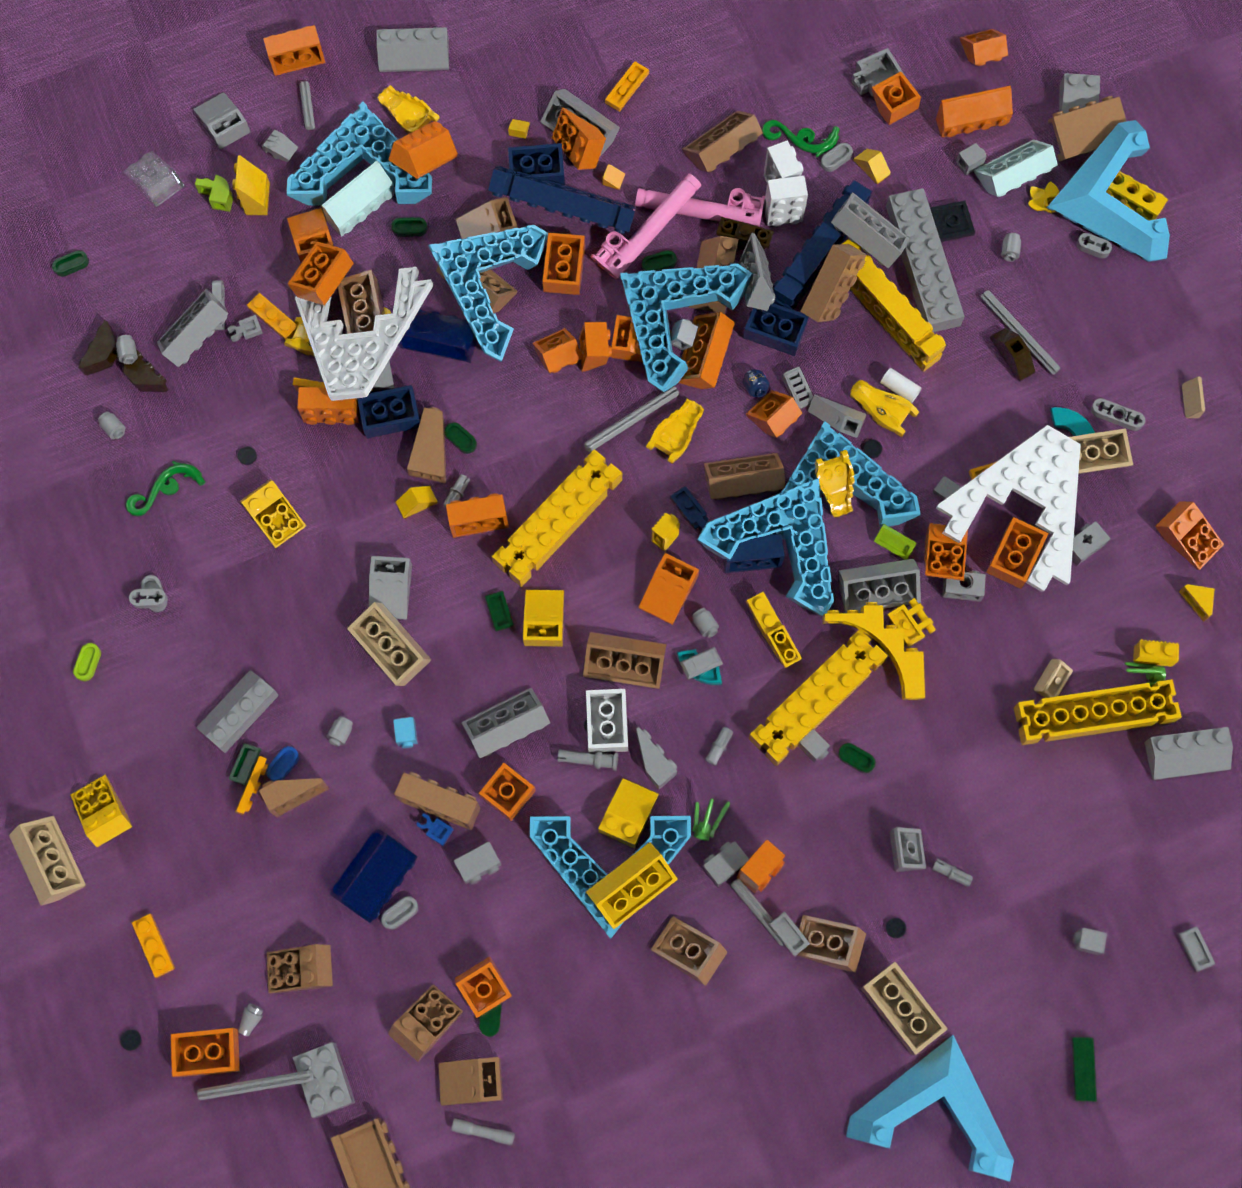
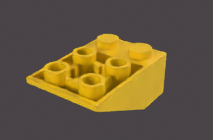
(251, 187)
(273, 513)
(543, 618)
(100, 811)

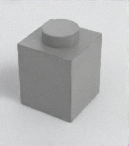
(971, 158)
(683, 334)
(814, 746)
(1090, 941)

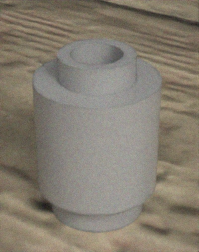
(1011, 247)
(126, 349)
(111, 425)
(705, 622)
(339, 731)

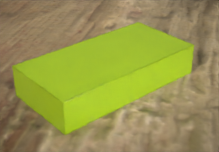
(895, 542)

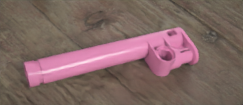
(747, 210)
(628, 250)

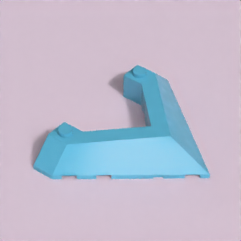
(356, 139)
(1088, 203)
(463, 261)
(655, 292)
(871, 483)
(799, 516)
(580, 871)
(937, 1076)

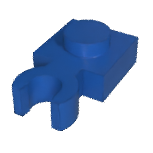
(437, 831)

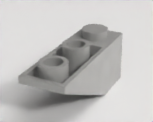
(837, 415)
(656, 766)

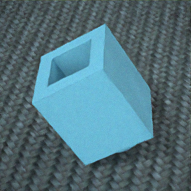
(405, 732)

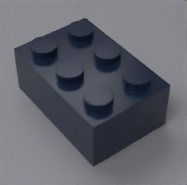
(538, 161)
(777, 328)
(389, 411)
(757, 554)

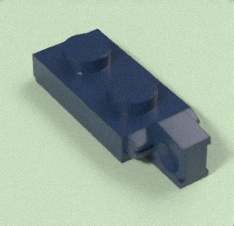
(690, 508)

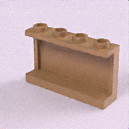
(1086, 128)
(369, 1157)

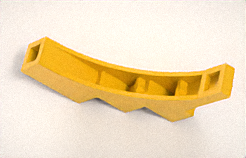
(907, 664)

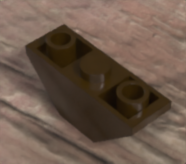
(742, 232)
(101, 351)
(1014, 353)
(144, 377)

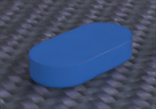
(282, 764)

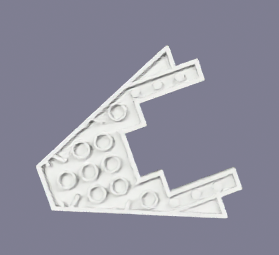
(356, 360)
(1044, 473)

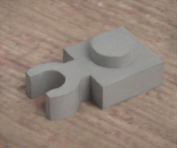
(248, 328)

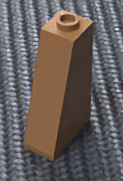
(428, 452)

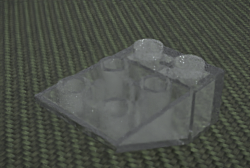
(154, 178)

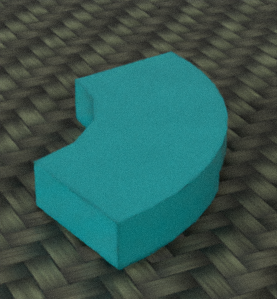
(1071, 421)
(709, 677)

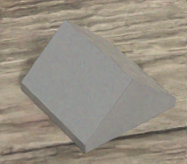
(907, 849)

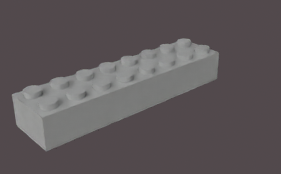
(925, 260)

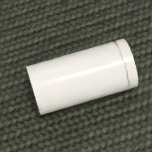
(900, 385)

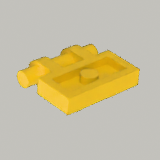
(911, 630)

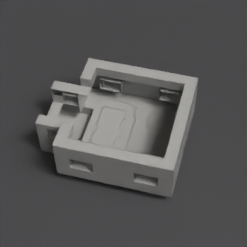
(874, 70)

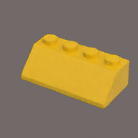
(631, 885)

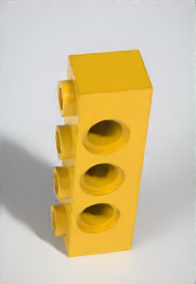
(1135, 200)

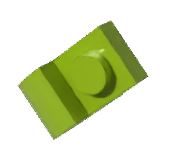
(219, 191)

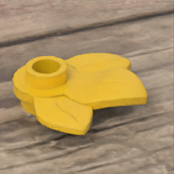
(1042, 198)

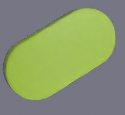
(87, 662)

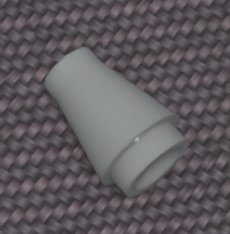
(251, 1016)

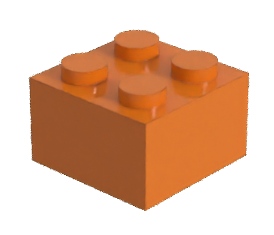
(507, 791)

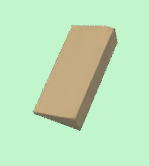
(1193, 398)
(1053, 679)

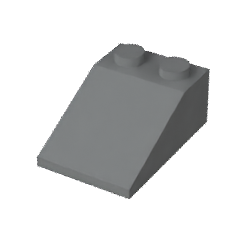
(1078, 91)

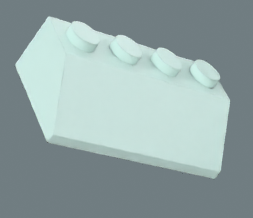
(1016, 167)
(358, 199)

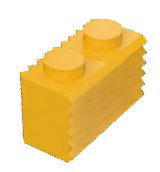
(665, 531)
(1156, 653)

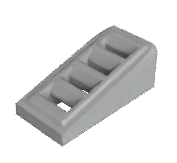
(796, 372)

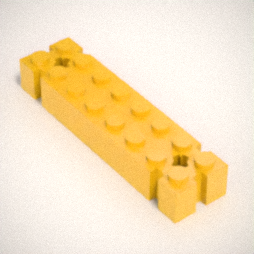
(897, 314)
(557, 518)
(818, 697)
(1097, 712)

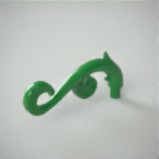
(798, 140)
(170, 489)

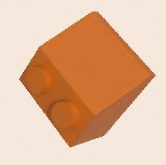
(985, 46)
(895, 98)
(594, 345)
(558, 350)
(774, 413)
(483, 987)

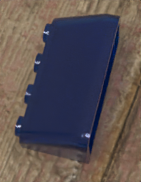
(440, 336)
(373, 875)

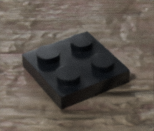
(953, 221)

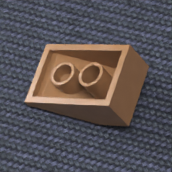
(288, 794)
(832, 943)
(689, 950)

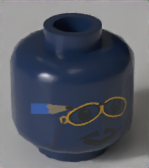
(755, 383)

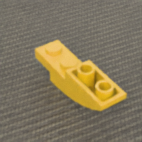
(773, 630)

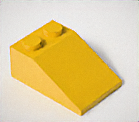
(628, 813)

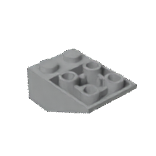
(222, 120)
(390, 584)

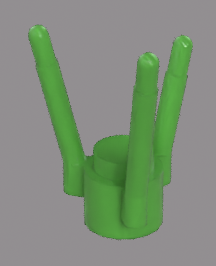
(1153, 672)
(703, 830)

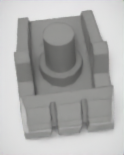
(279, 146)

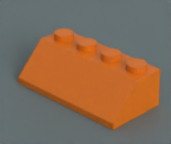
(975, 112)
(423, 150)
(708, 350)

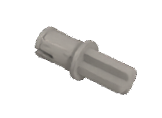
(457, 490)
(719, 746)
(952, 872)

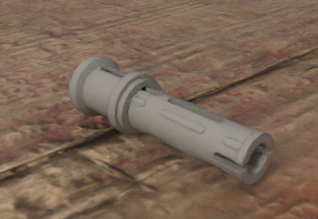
(598, 759)

